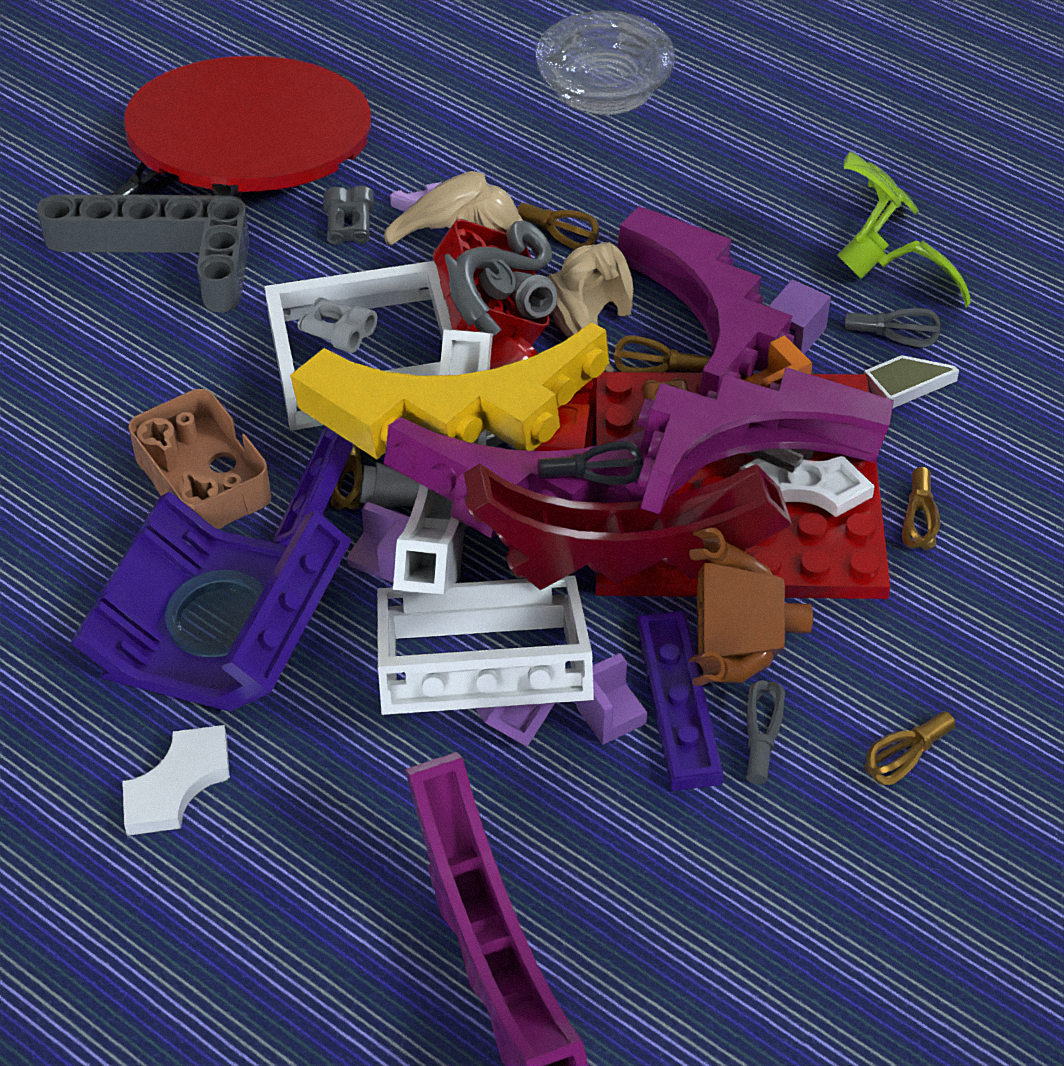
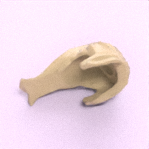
(459, 197)
(588, 282)

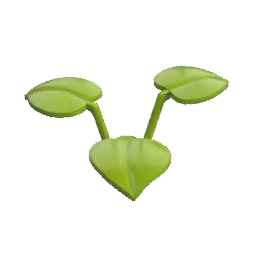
(868, 246)

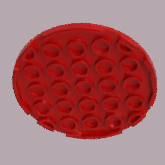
(247, 122)

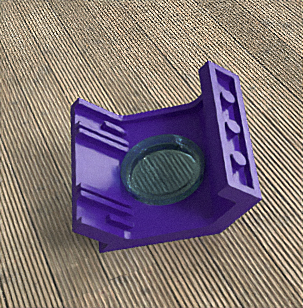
(208, 608)

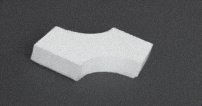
(827, 484)
(161, 795)

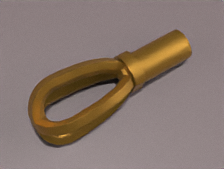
(548, 220)
(671, 361)
(352, 464)
(921, 499)
(918, 737)

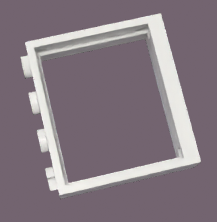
(362, 289)
(483, 676)

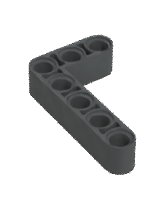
(157, 224)

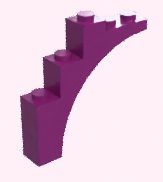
(721, 296)
(799, 413)
(442, 460)
(476, 906)

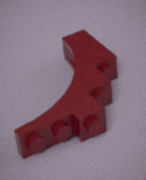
(619, 539)

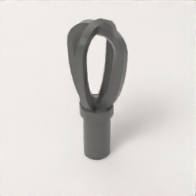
(881, 325)
(760, 743)

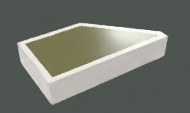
(909, 378)

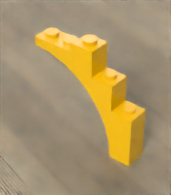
(509, 401)

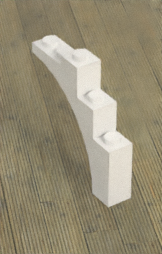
(432, 541)

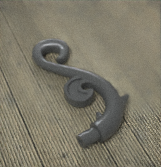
(497, 276)

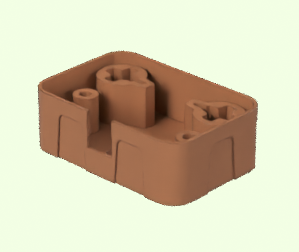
(176, 450)

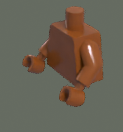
(739, 612)

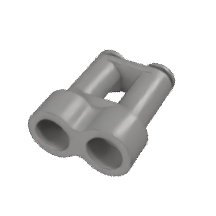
(350, 324)

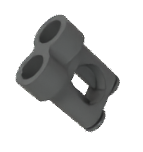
(351, 203)

